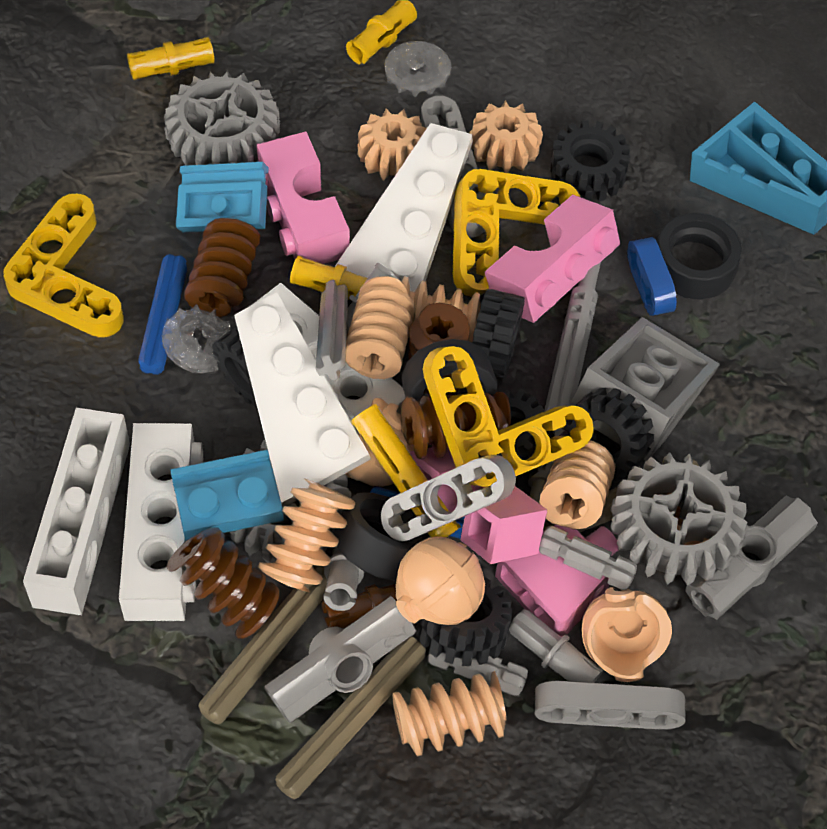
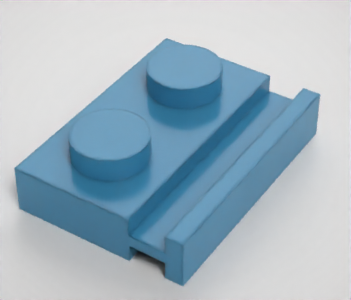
(222, 192)
(227, 494)

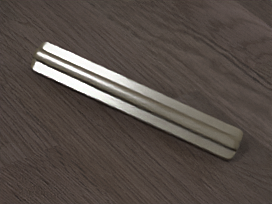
(261, 651)
(349, 718)

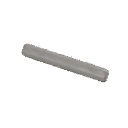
(332, 330)

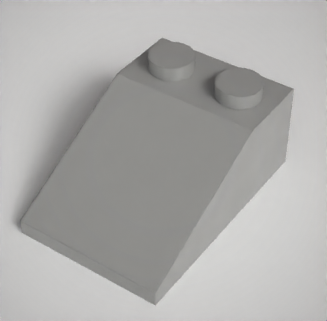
(656, 371)

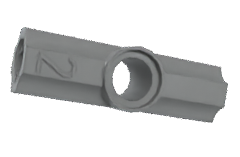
(768, 539)
(339, 660)

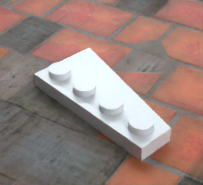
(413, 209)
(297, 408)

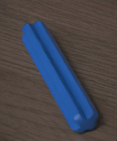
(163, 307)

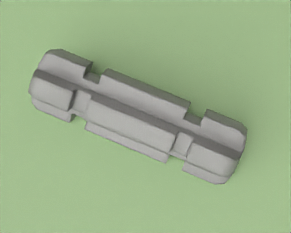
(587, 557)
(510, 677)

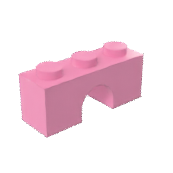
(308, 226)
(579, 238)
(498, 531)

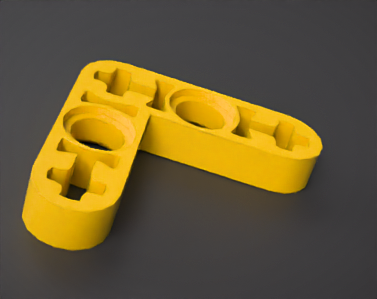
(487, 214)
(49, 271)
(483, 436)

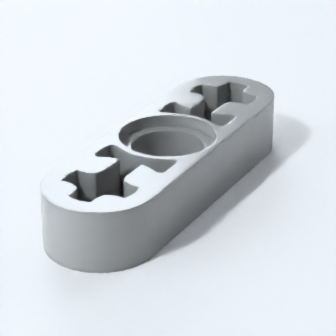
(467, 500)
(609, 705)

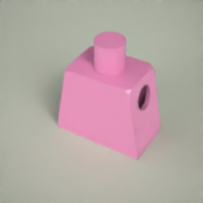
(553, 589)

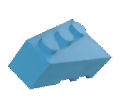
(765, 169)

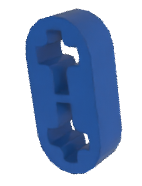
(651, 276)

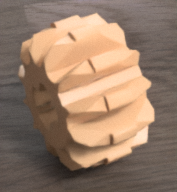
(506, 137)
(388, 141)

